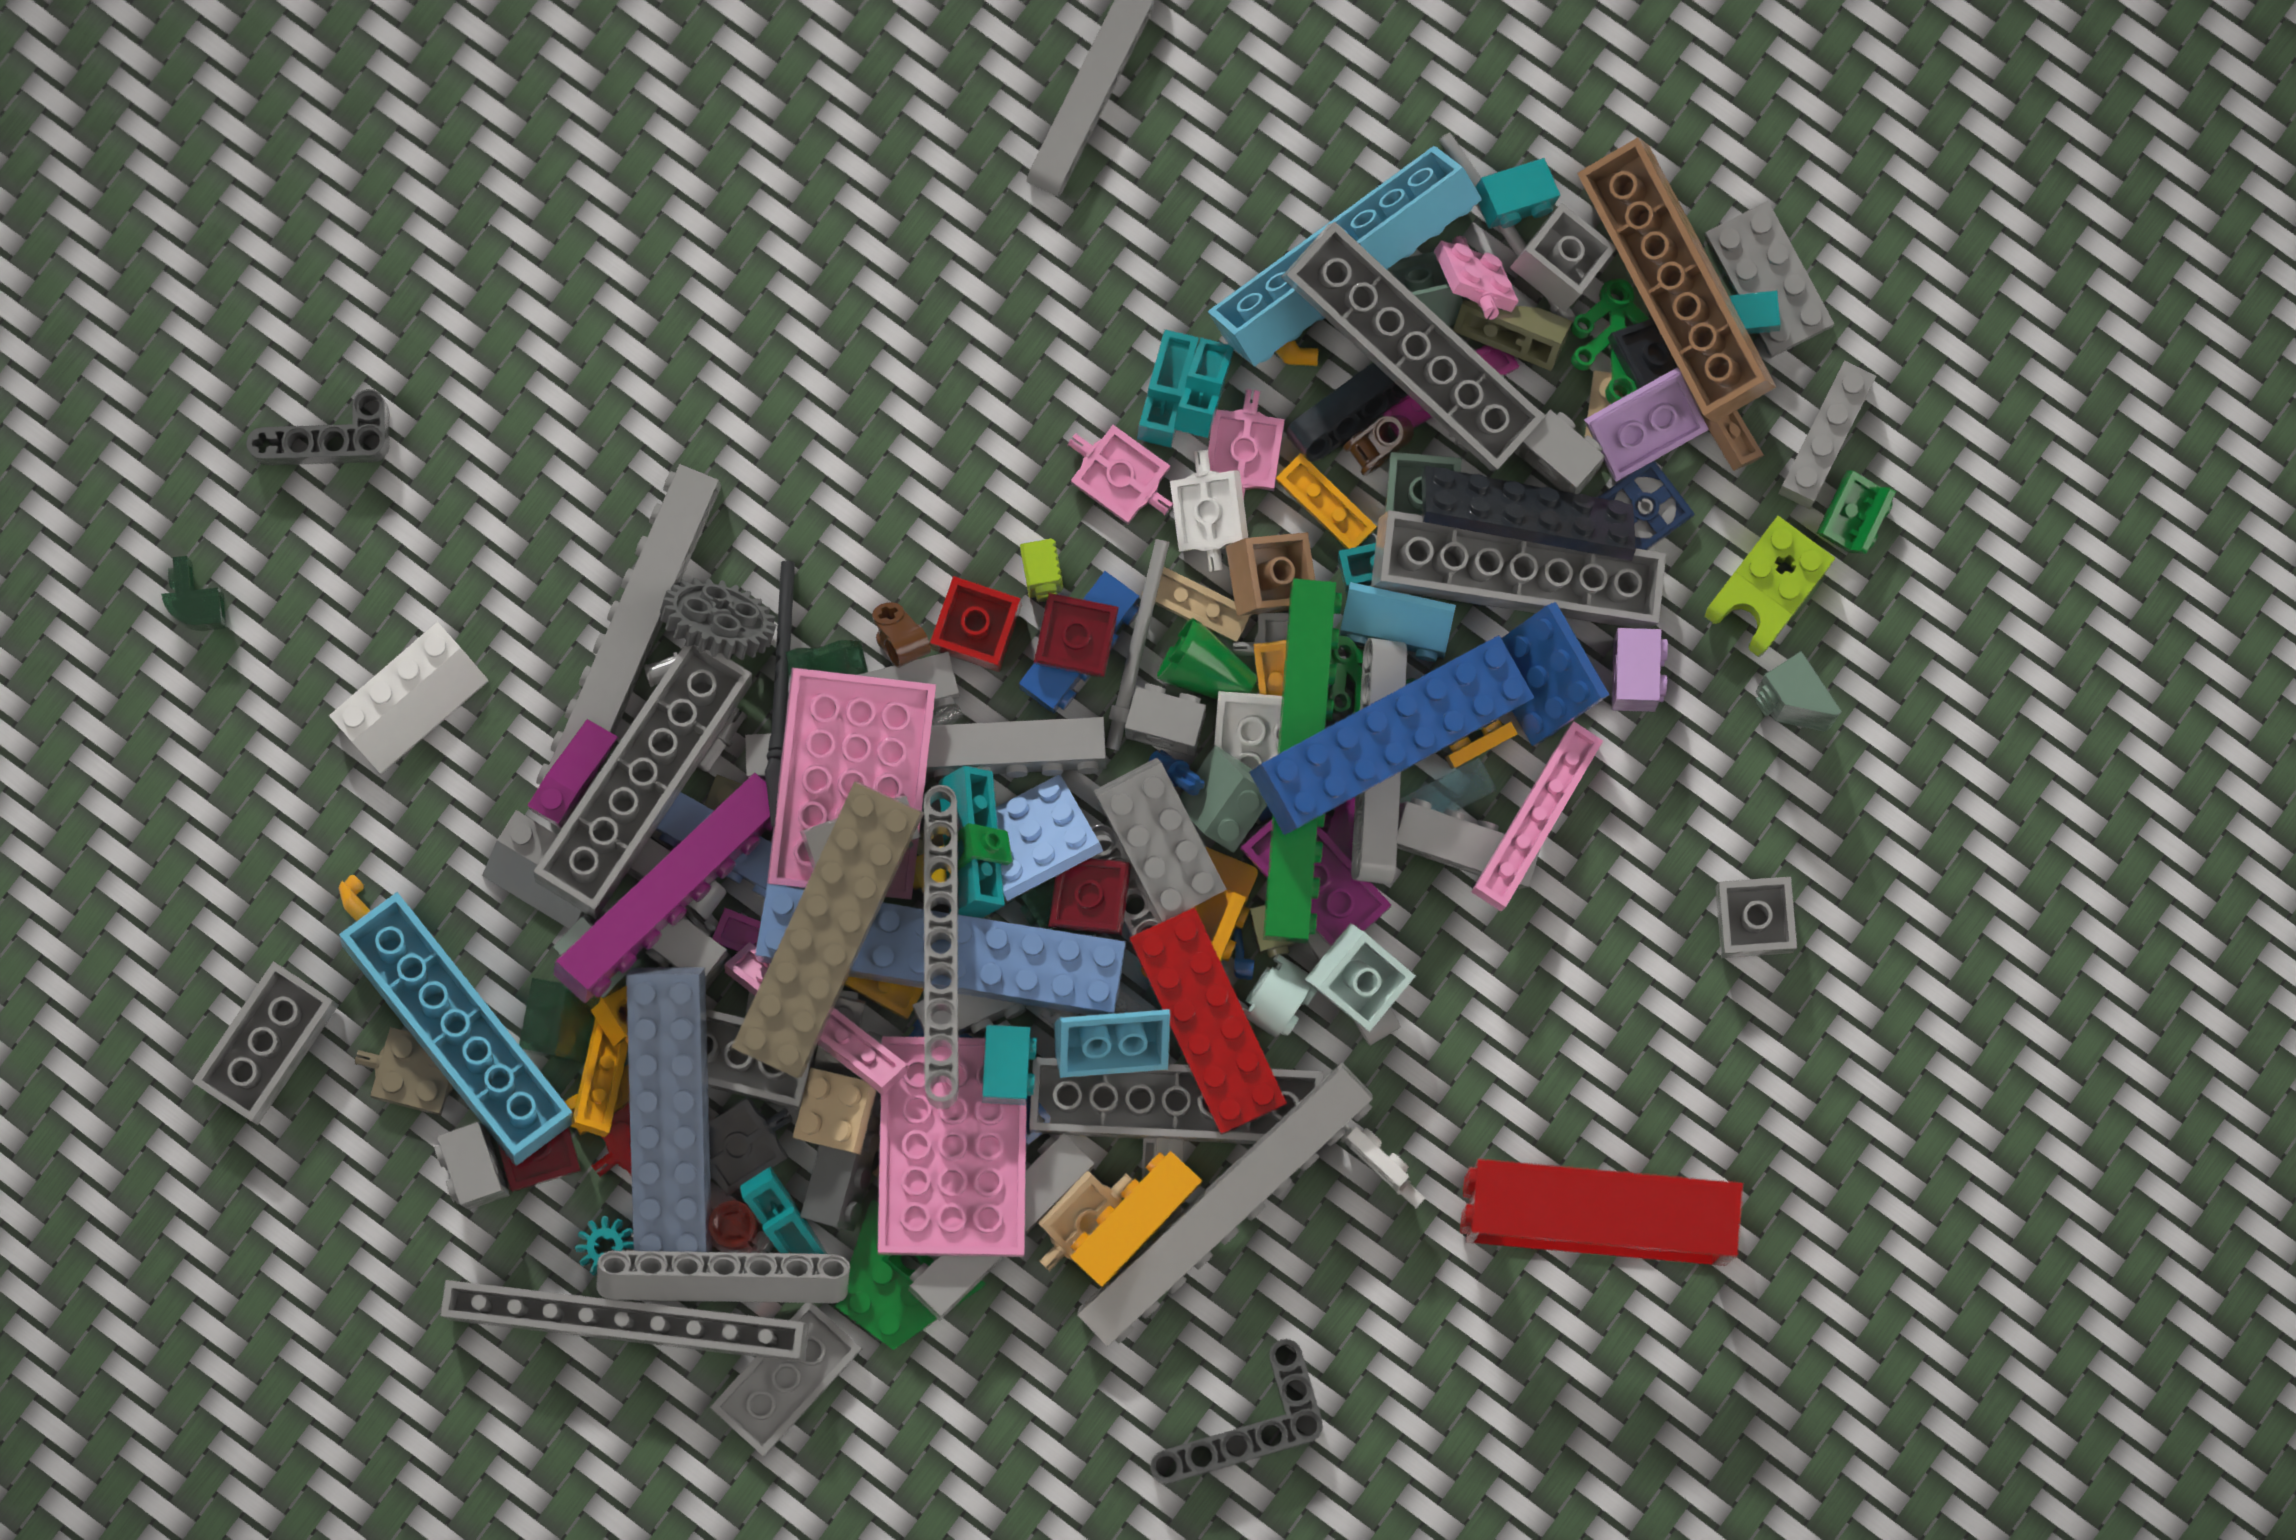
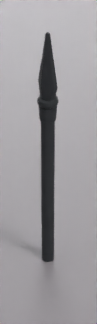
(781, 681)

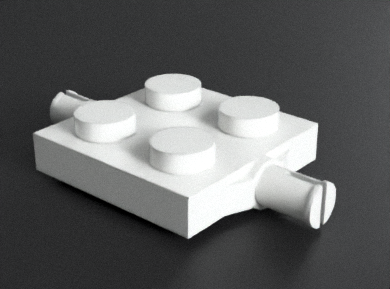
(1209, 510)
(1389, 1168)

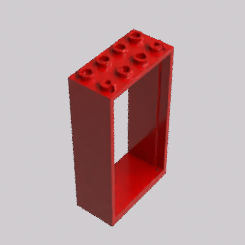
(1602, 1212)

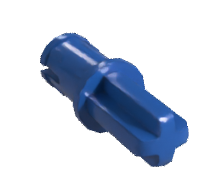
(1179, 773)

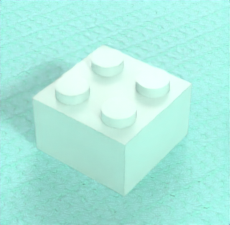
(1360, 977)

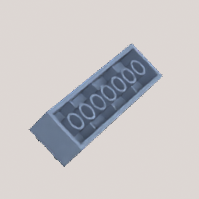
(669, 1109)

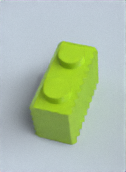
(1041, 568)

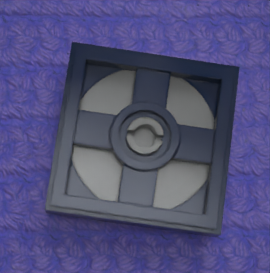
(1655, 503)

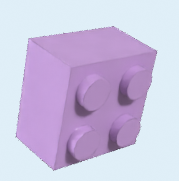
(1636, 669)

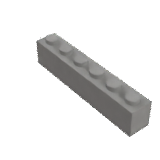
(1046, 1181)

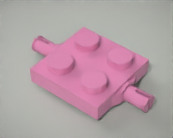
(1476, 276)
(1247, 444)
(1120, 474)

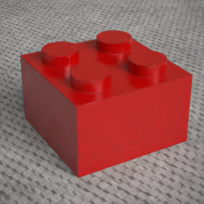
(976, 624)

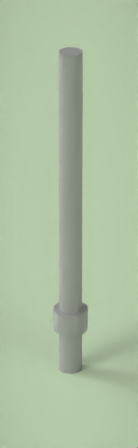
(1120, 711)

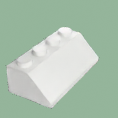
(409, 698)

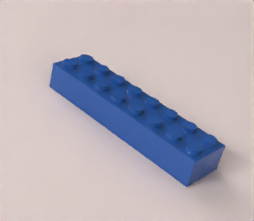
(1391, 735)

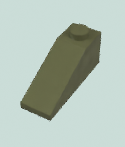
(1524, 332)

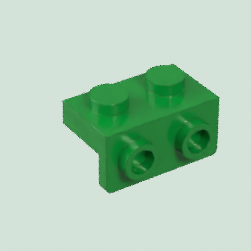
(1856, 513)

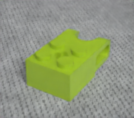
(1765, 592)

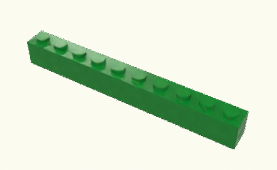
(1302, 716)

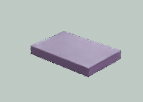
(1646, 424)

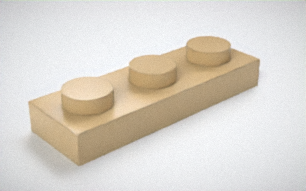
(1198, 602)

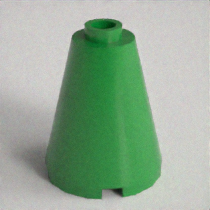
(1205, 664)

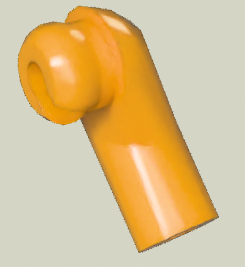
(351, 902)

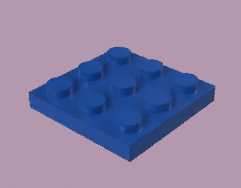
(1555, 672)

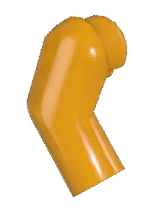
(1294, 355)

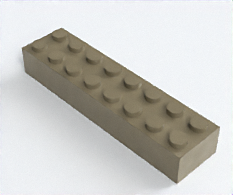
(827, 930)

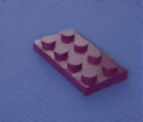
(1339, 897)

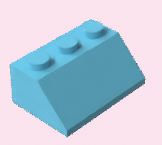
(1397, 617)
(1112, 1043)

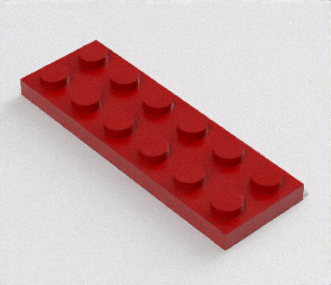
(1208, 1021)

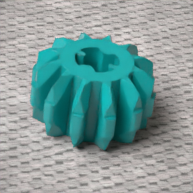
(599, 1234)

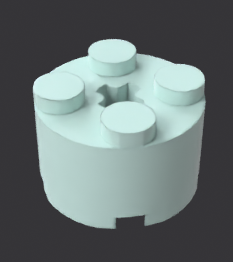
(1278, 997)

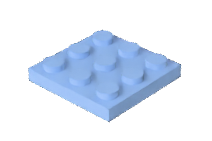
(1044, 836)

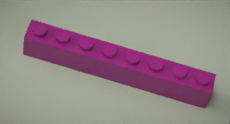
(666, 892)

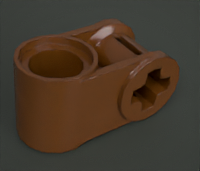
(1374, 445)
(899, 634)

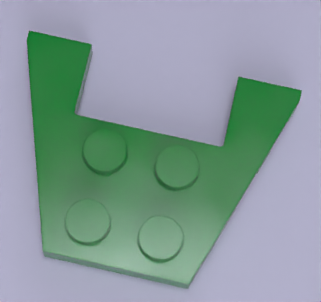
(879, 1295)

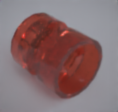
(733, 1225)

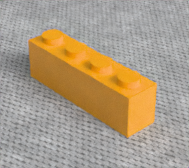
(1135, 1219)

